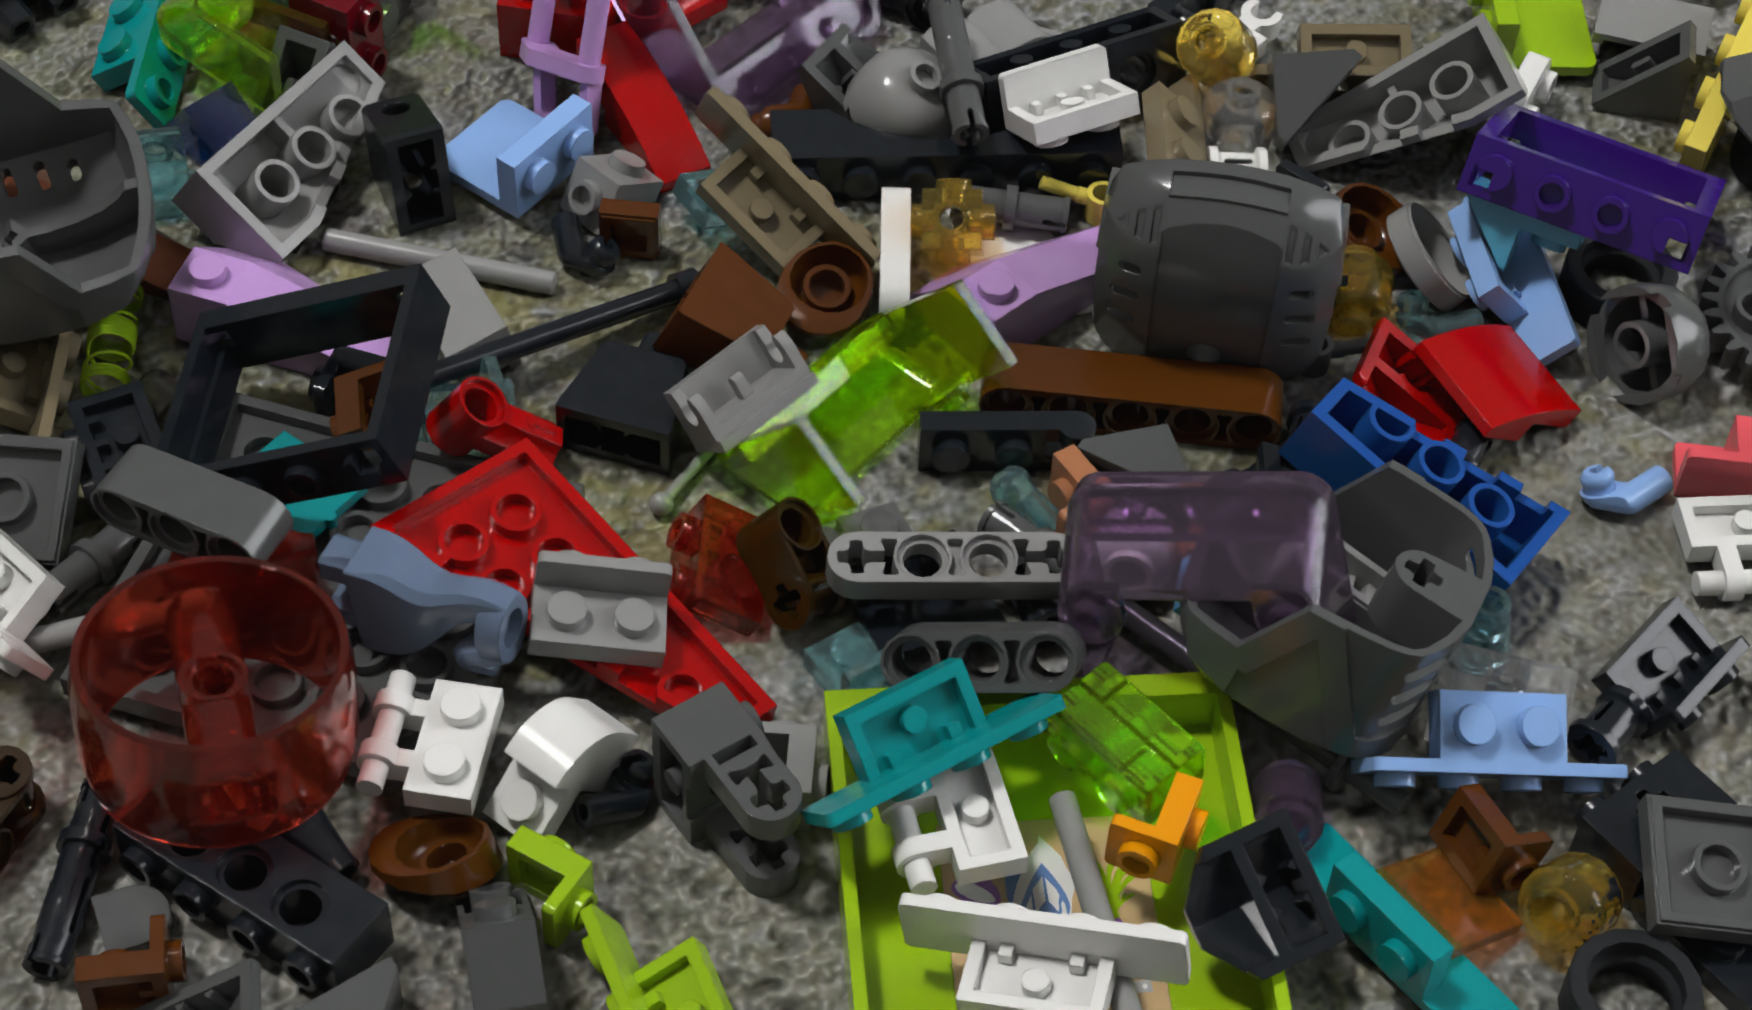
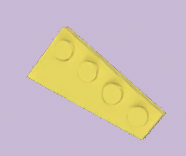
(1700, 138)

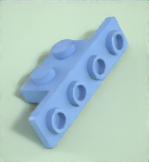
(1522, 295)
(1494, 737)

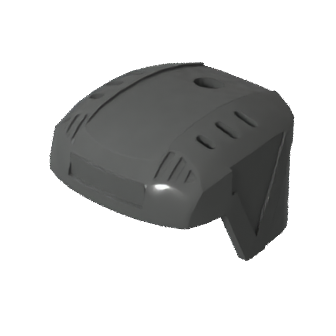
(80, 243)
(1218, 264)
(1331, 676)

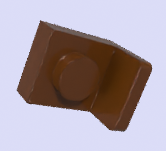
(1485, 844)
(132, 978)

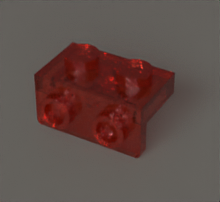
(708, 567)

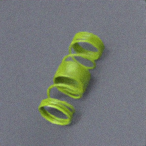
(110, 350)

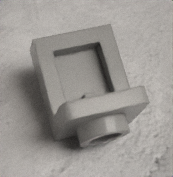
(611, 177)
(798, 750)

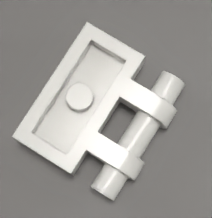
(1719, 533)
(451, 748)
(975, 827)

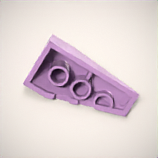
(229, 277)
(1032, 286)

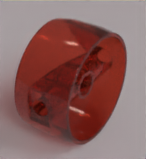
(204, 623)

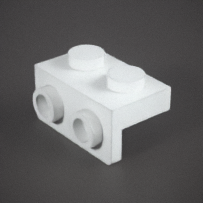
(1064, 97)

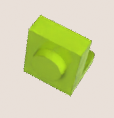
(555, 875)

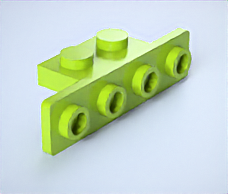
(674, 981)

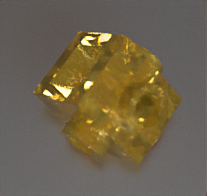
(957, 244)

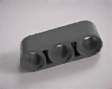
(189, 507)
(1012, 641)

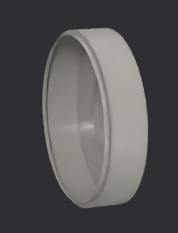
(1428, 265)

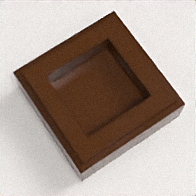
(632, 226)

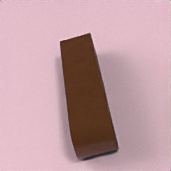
(1129, 392)

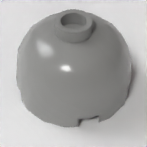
(900, 94)

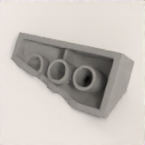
(1421, 97)

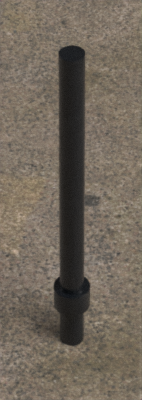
(566, 328)

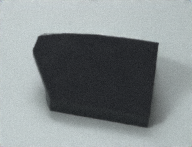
(1259, 900)

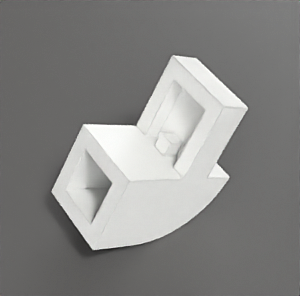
(555, 756)

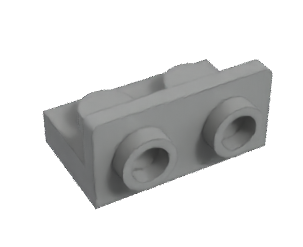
(599, 608)

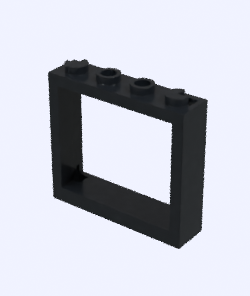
(302, 325)

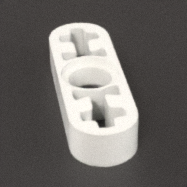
(895, 247)

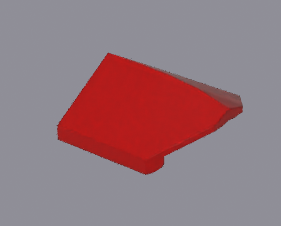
(1400, 378)

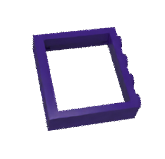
(1592, 185)

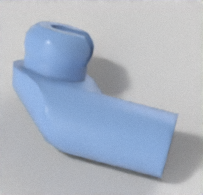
(1629, 497)

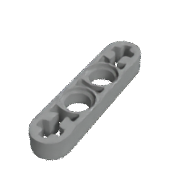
(953, 553)

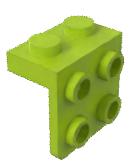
(1544, 27)

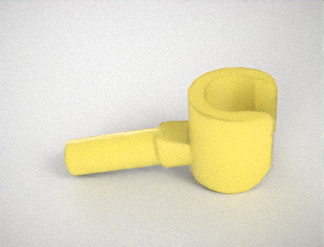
(1091, 197)

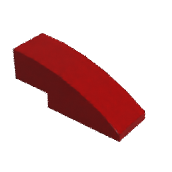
(645, 110)

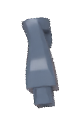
(410, 602)

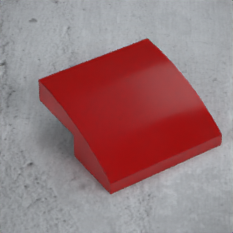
(1497, 380)

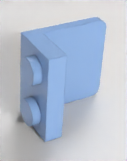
(518, 155)

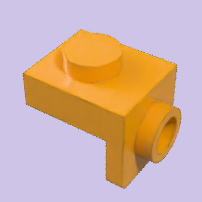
(1156, 849)

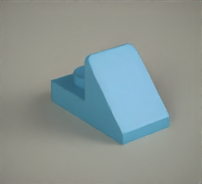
(1505, 228)

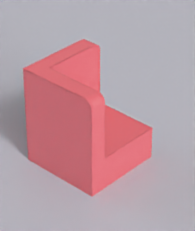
(1715, 469)

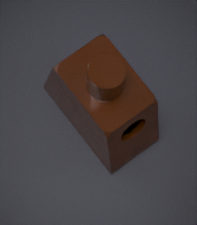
(720, 308)

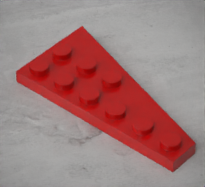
(513, 508)

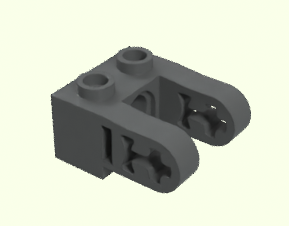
(716, 785)

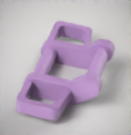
(549, 60)

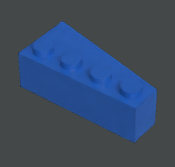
(1360, 432)

